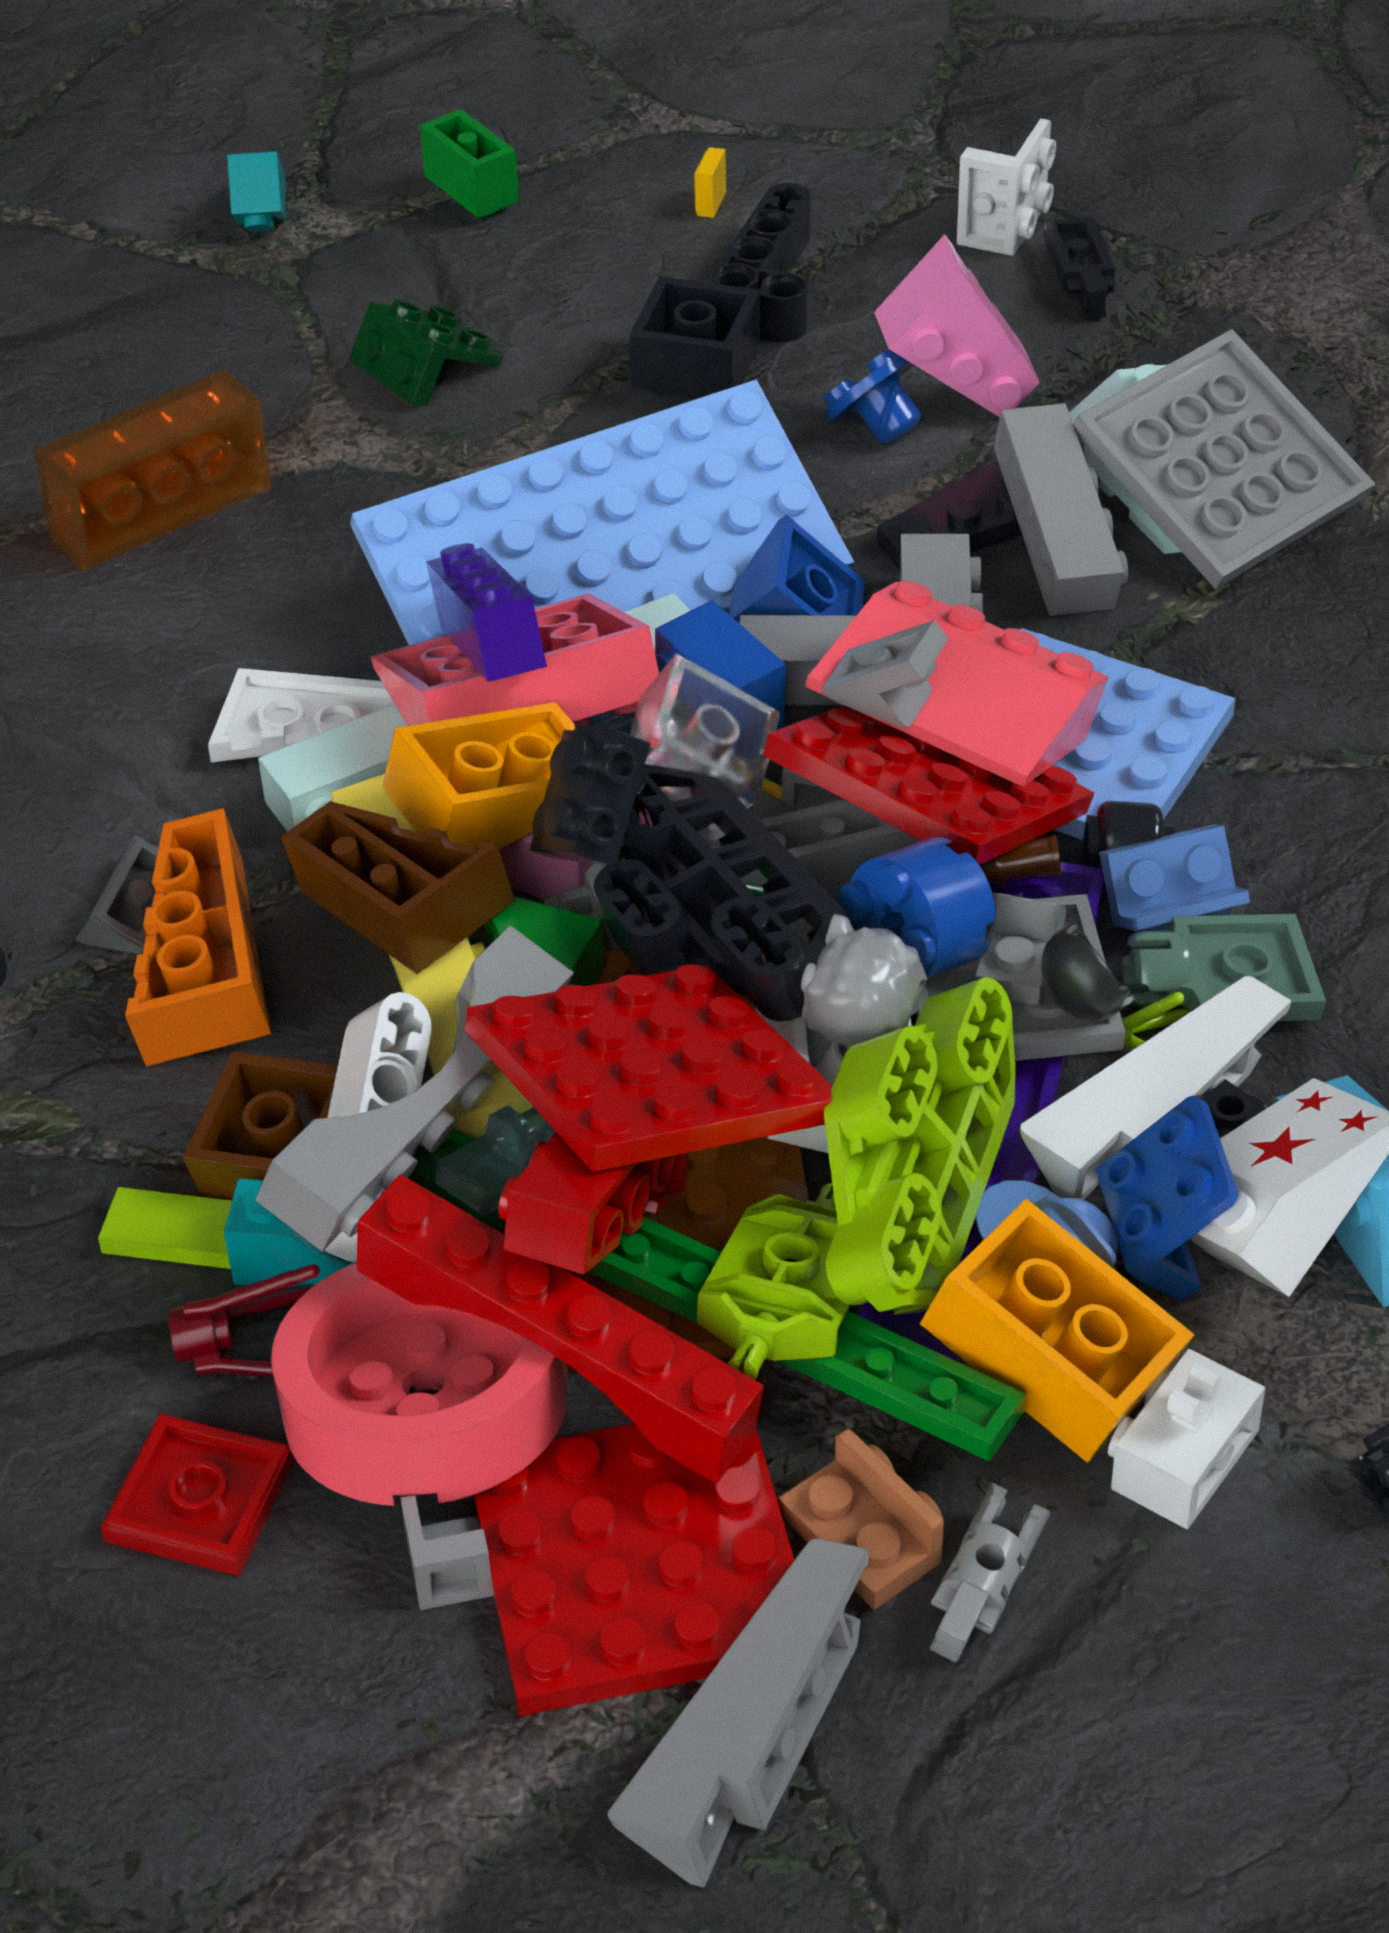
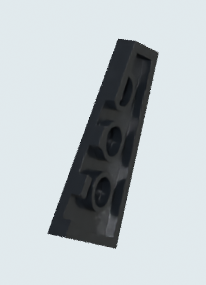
(971, 506)

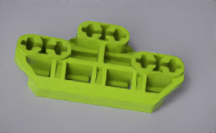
(915, 1145)

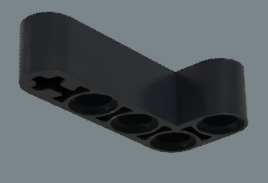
(765, 256)

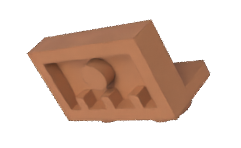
(870, 1507)

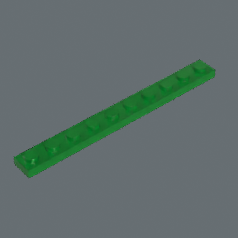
(868, 1361)

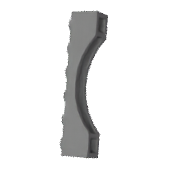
(343, 1163)

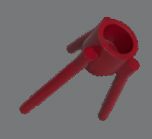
(206, 1327)

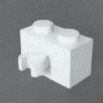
(1185, 1437)

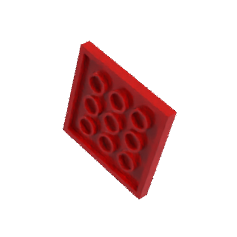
(925, 786)
(650, 1066)
(626, 1566)

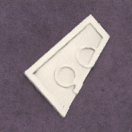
(283, 708)

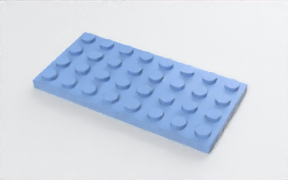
(612, 514)

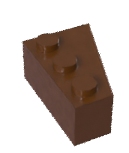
(396, 885)

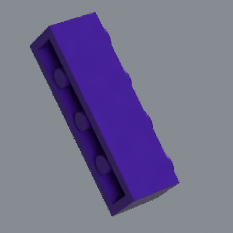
(485, 612)

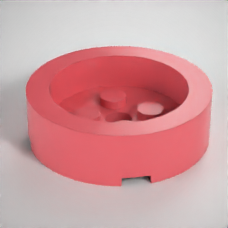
(348, 1407)

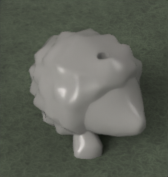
(861, 984)

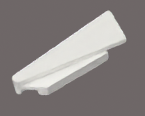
(1148, 1082)

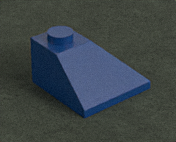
(796, 577)

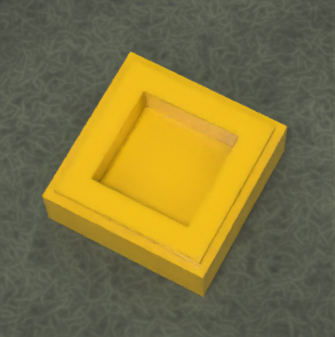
(710, 182)

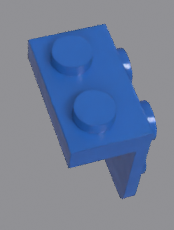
(1164, 1193)

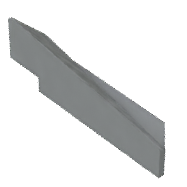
(748, 1719)

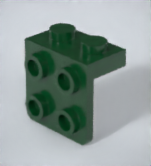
(408, 347)

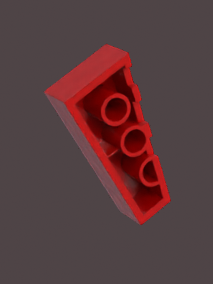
(576, 1215)

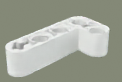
(380, 1051)

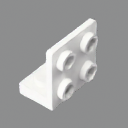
(1005, 193)

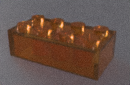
(153, 469)

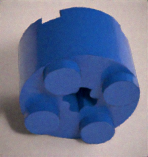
(927, 899)

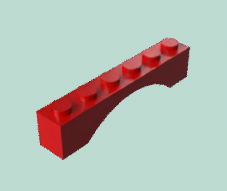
(664, 1384)

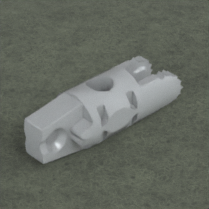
(983, 1573)

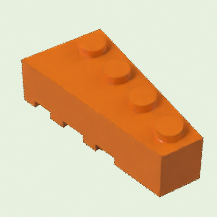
(200, 952)

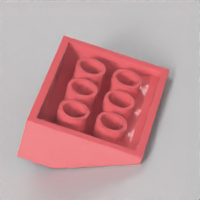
(592, 655)
(993, 689)

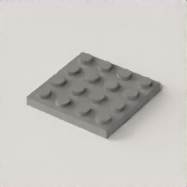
(1223, 457)

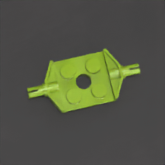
(770, 1304)

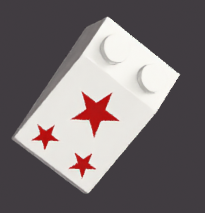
(1295, 1181)

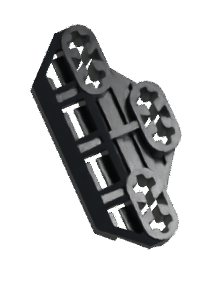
(699, 904)

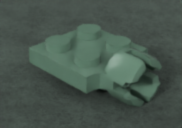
(1213, 952)

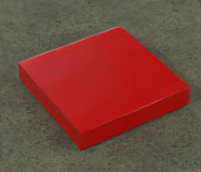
(198, 1494)

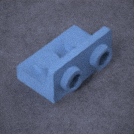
(1169, 878)

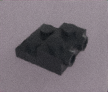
(589, 795)

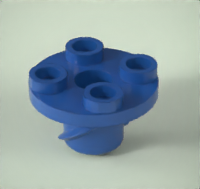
(877, 399)

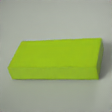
(166, 1227)

